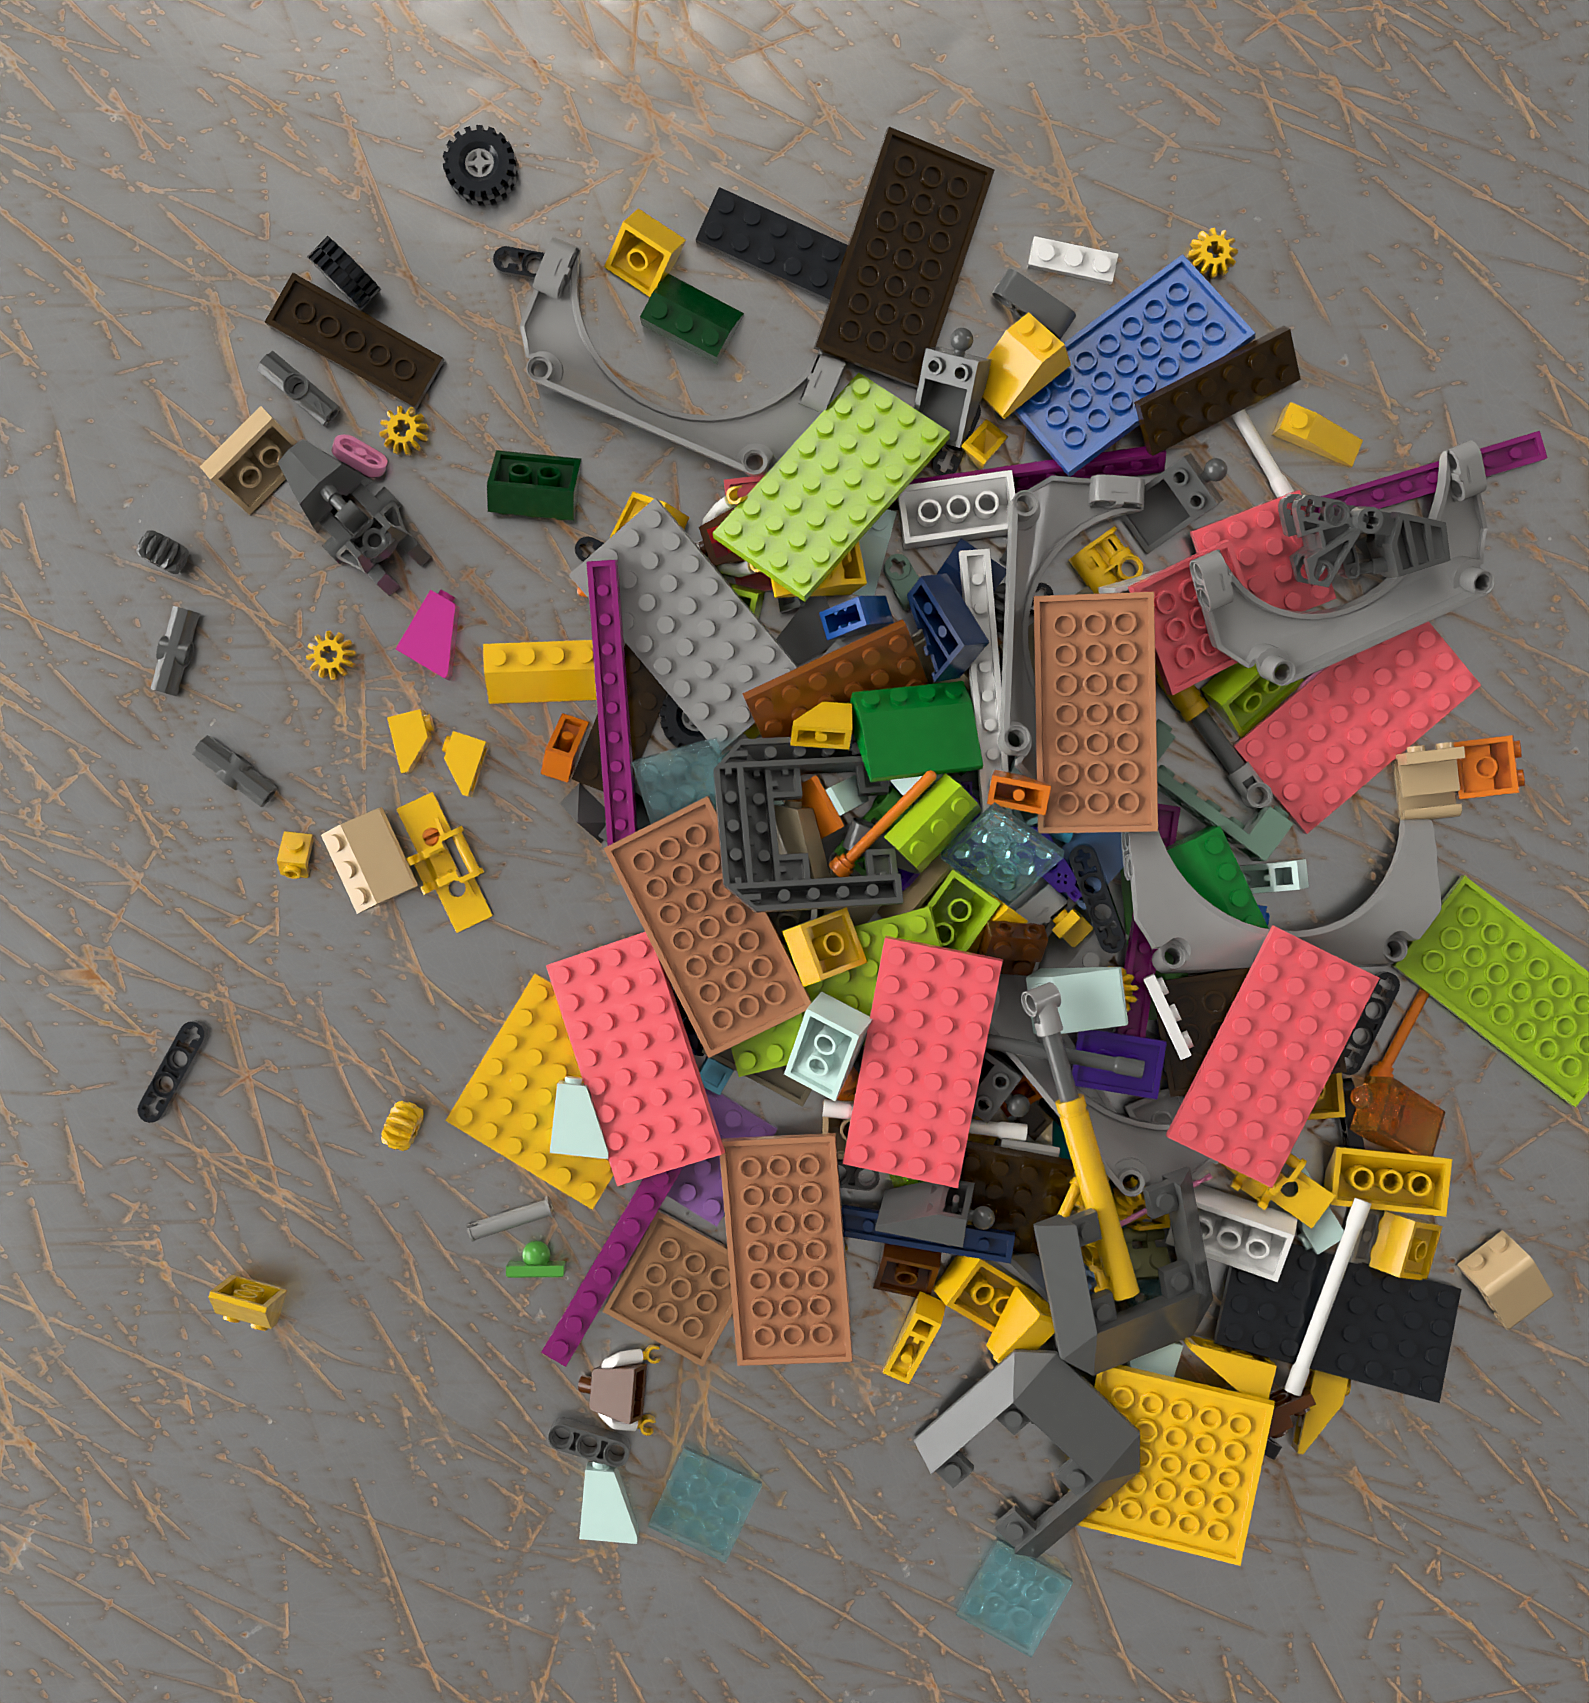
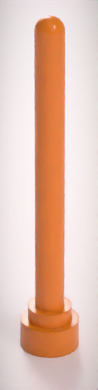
(844, 864)
(1384, 1068)

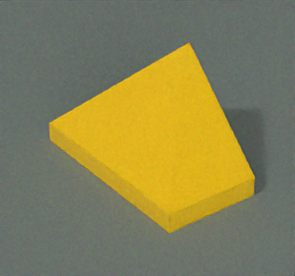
(984, 443)

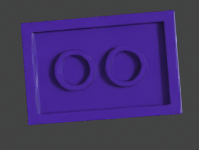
(1123, 1045)

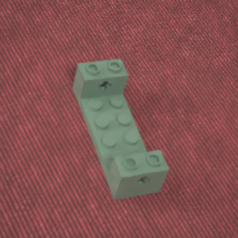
(1254, 839)

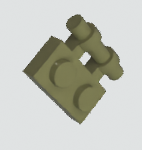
(1149, 1258)

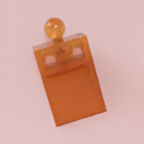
(1395, 1116)

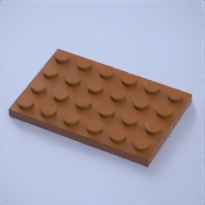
(870, 663)

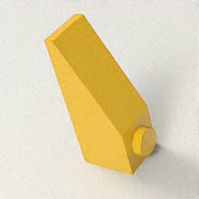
(1317, 434)
(915, 1337)
(1329, 1396)

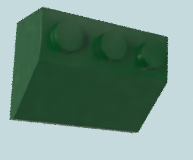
(691, 318)
(534, 485)

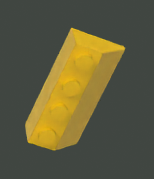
(539, 671)
(1389, 1180)

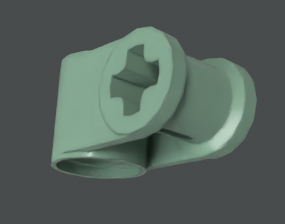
(901, 583)

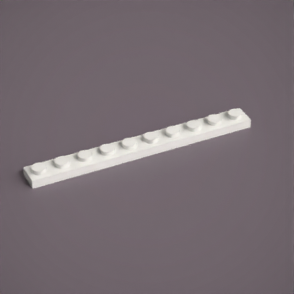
(985, 670)

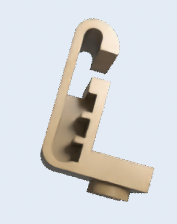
(1428, 782)
(1506, 1279)

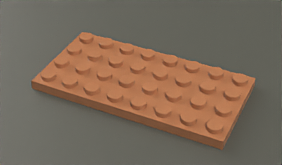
(1096, 712)
(710, 943)
(786, 1249)

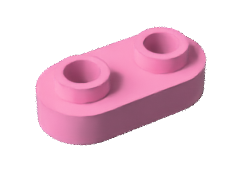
(359, 455)

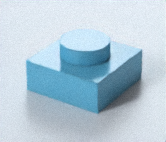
(714, 1075)

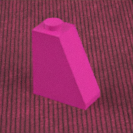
(433, 634)

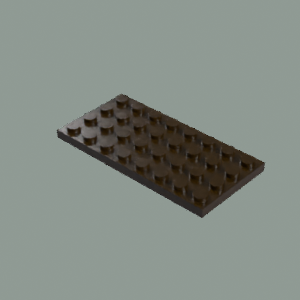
(904, 257)

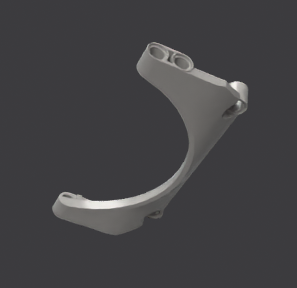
(558, 337)
(1056, 514)
(1313, 640)
(1211, 941)
(1124, 1142)

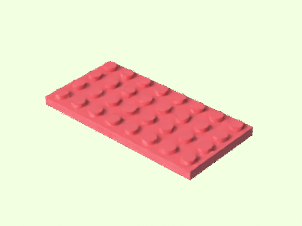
(1354, 721)
(1272, 1056)
(635, 1058)
(922, 1061)

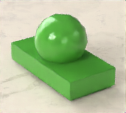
(536, 1263)

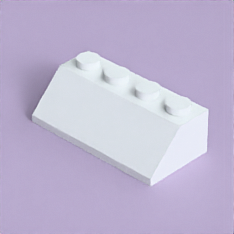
(955, 509)
(1243, 1233)

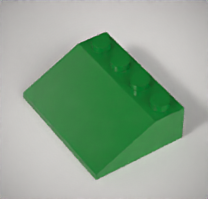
(916, 730)
(1215, 874)

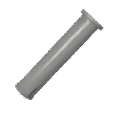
(511, 1219)

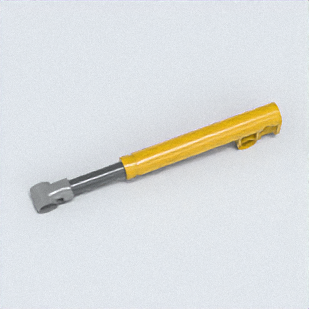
(1102, 565)
(1108, 1256)

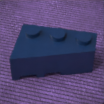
(947, 625)

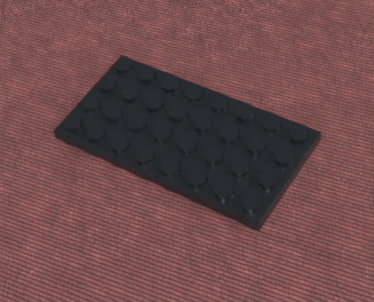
(1377, 1331)

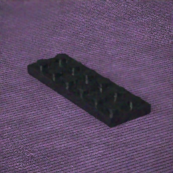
(772, 244)

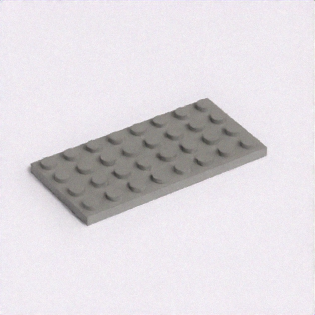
(688, 623)

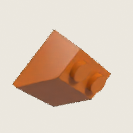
(815, 797)

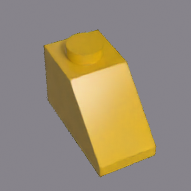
(824, 726)
(410, 737)
(465, 759)

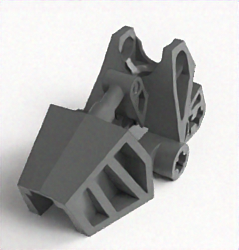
(319, 483)
(1395, 539)

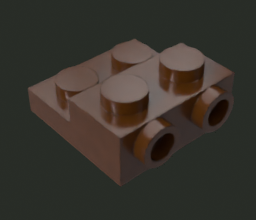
(1015, 943)
(1285, 1406)

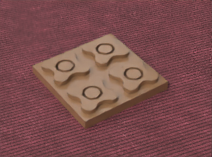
(675, 1289)

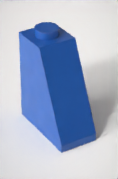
(856, 616)

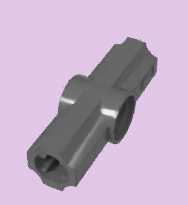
(286, 377)
(174, 651)
(234, 771)

